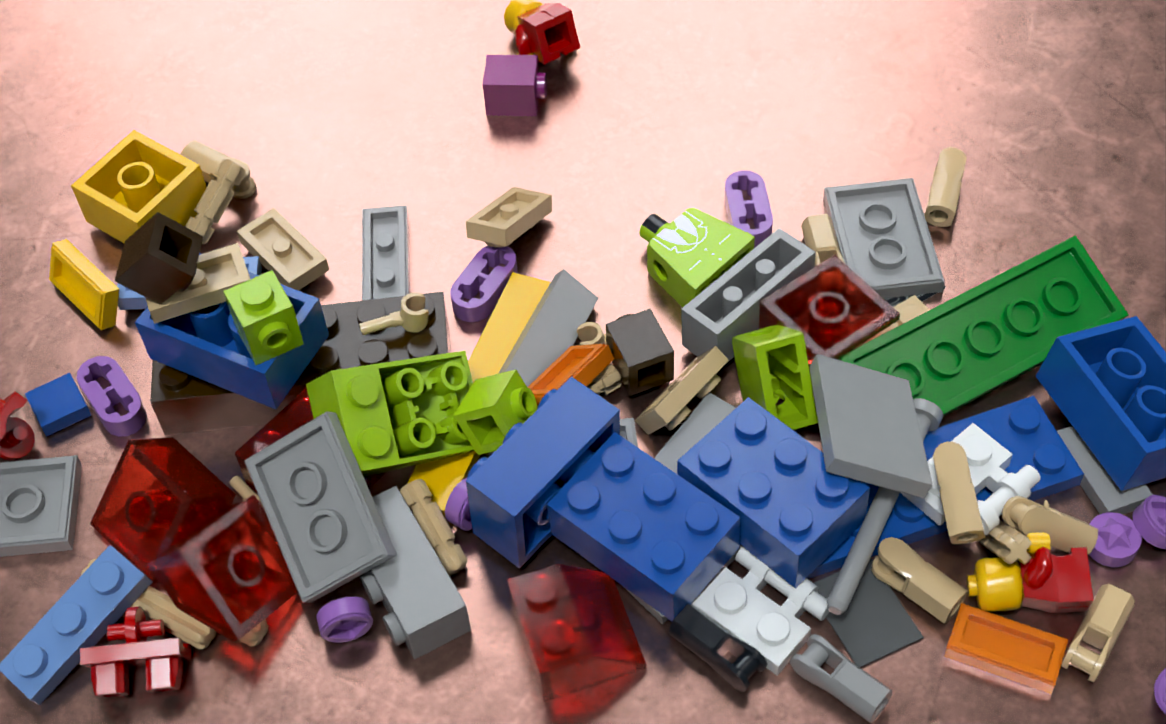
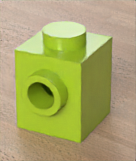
(264, 317)
(493, 409)

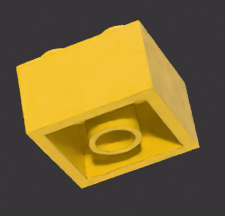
(137, 183)

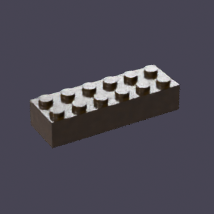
(195, 405)

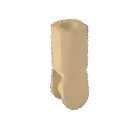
(210, 160)
(945, 187)
(821, 237)
(957, 494)
(1063, 529)
(918, 580)
(1100, 629)

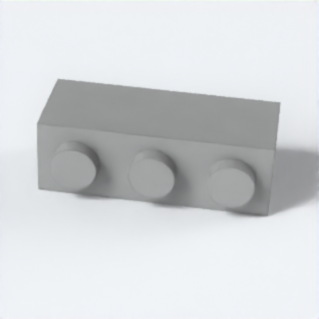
(733, 300)
(414, 584)

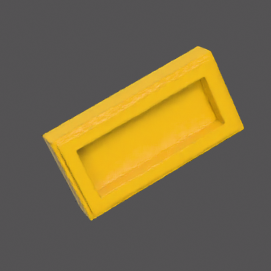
(84, 284)

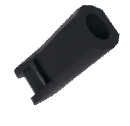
(712, 642)

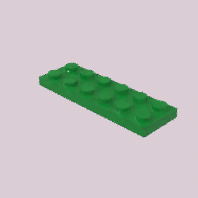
(994, 328)

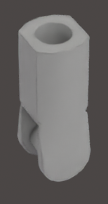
(846, 683)

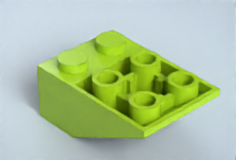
(397, 409)

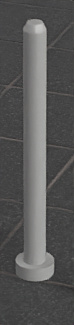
(929, 418)

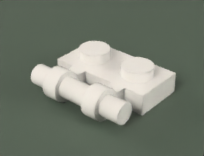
(986, 465)
(754, 617)

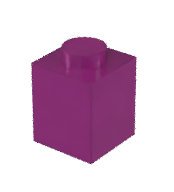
(513, 85)

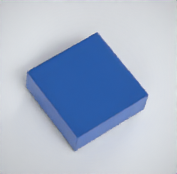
(58, 404)

